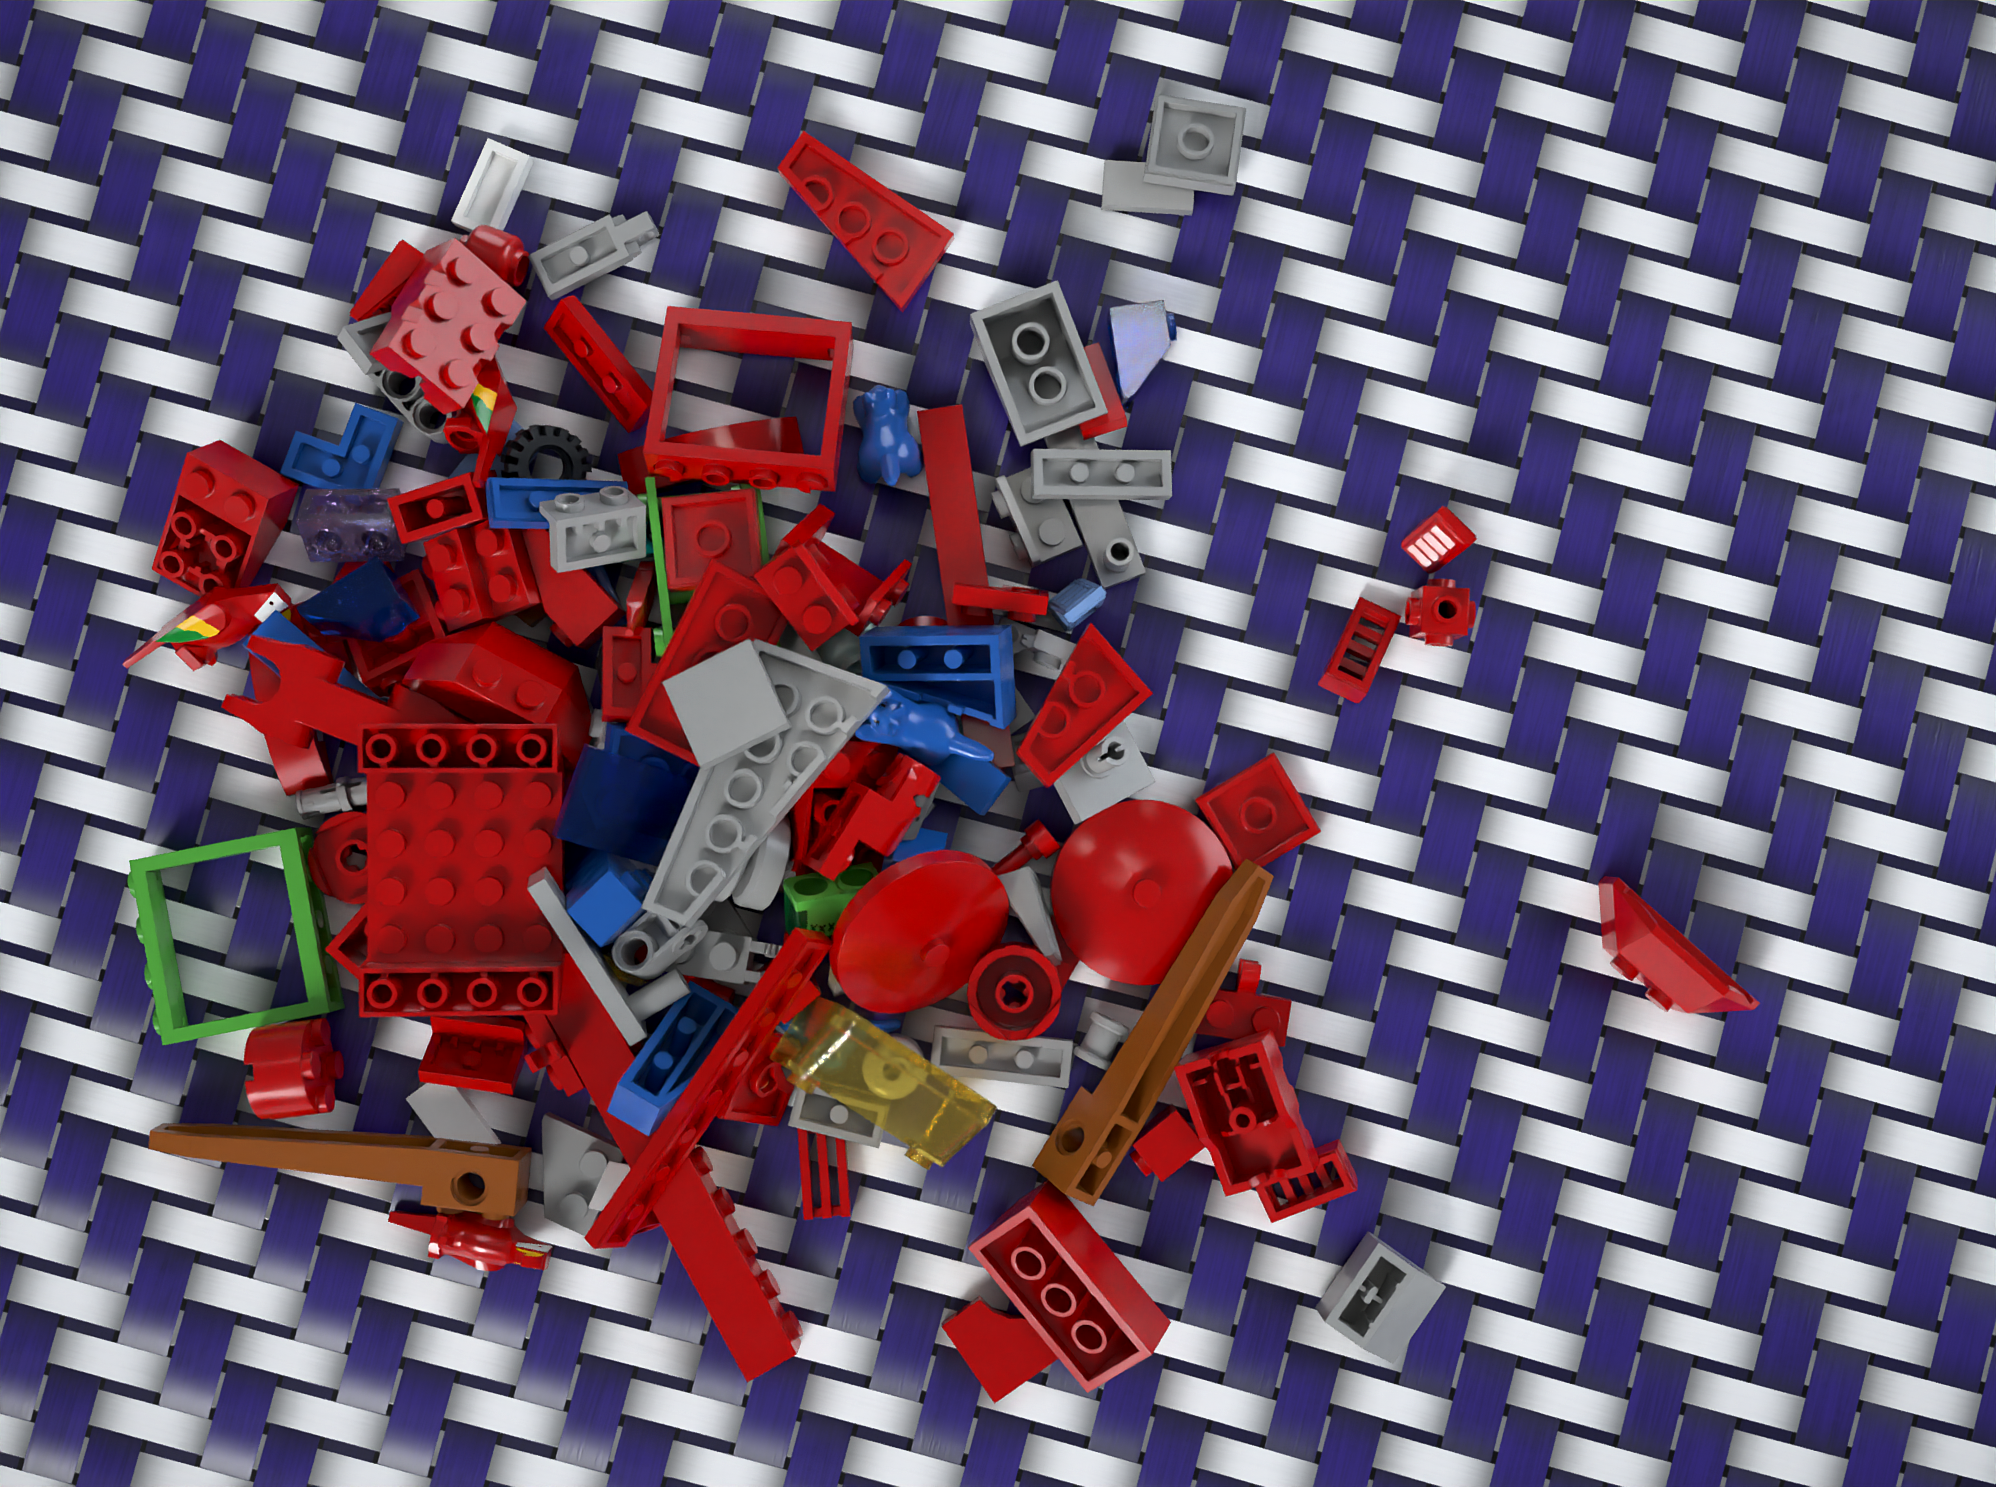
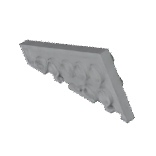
(750, 793)

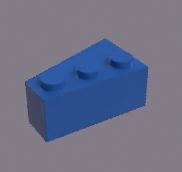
(949, 665)
(606, 894)
(670, 1059)

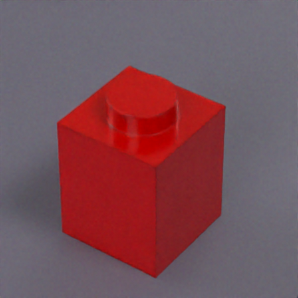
(1165, 1144)

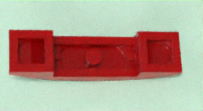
(765, 435)
(295, 766)

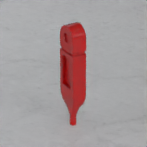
(641, 596)

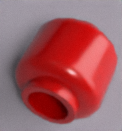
(500, 252)

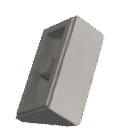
(832, 1118)

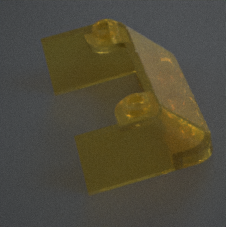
(881, 1081)

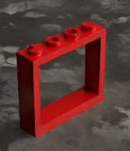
(750, 335)

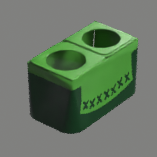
(818, 902)

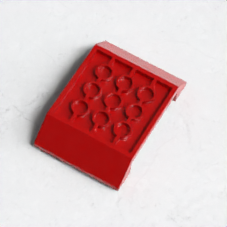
(449, 859)

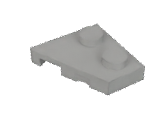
(572, 1170)

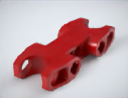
(315, 701)

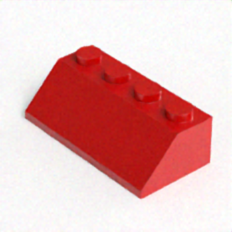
(1070, 1286)

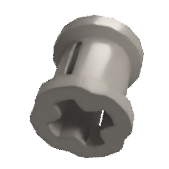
(1100, 1040)

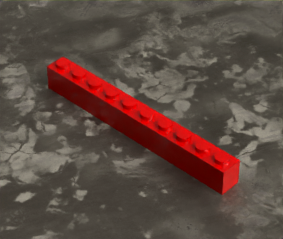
(691, 1207)

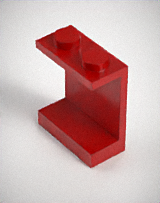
(870, 592)

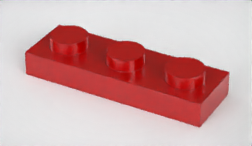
(600, 363)

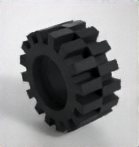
(545, 437)

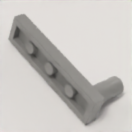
(1101, 524)
(625, 1010)

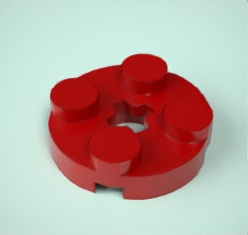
(329, 854)

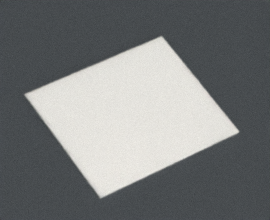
(610, 1181)

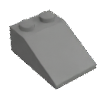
(1037, 363)

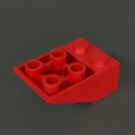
(222, 519)
(856, 762)

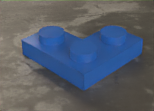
(355, 463)

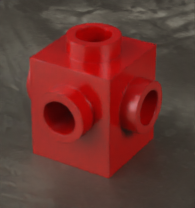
(1425, 620)

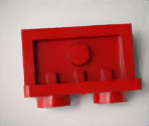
(475, 1053)

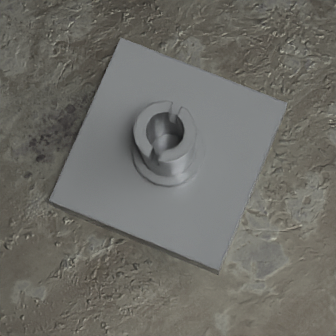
(1104, 775)

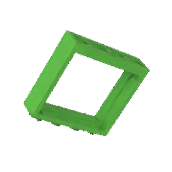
(310, 926)

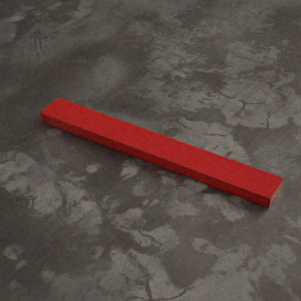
(958, 540)
(709, 1088)

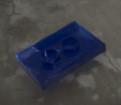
(622, 805)

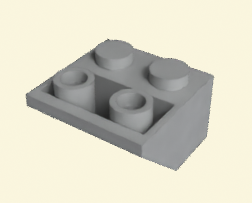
(1379, 1298)

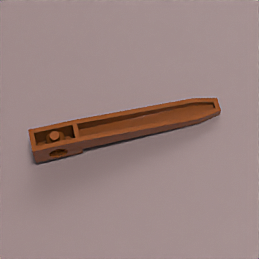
(1105, 1122)
(415, 1160)

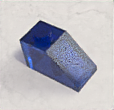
(1139, 344)
(362, 605)

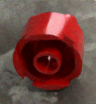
(1014, 1018)
(292, 1069)

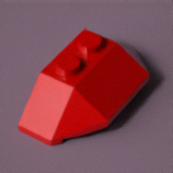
(505, 680)
(1662, 957)

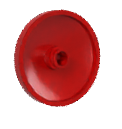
(1135, 887)
(918, 931)

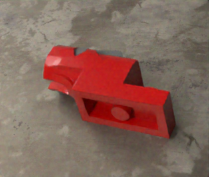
(875, 817)

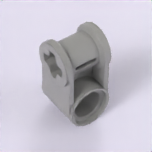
(664, 940)

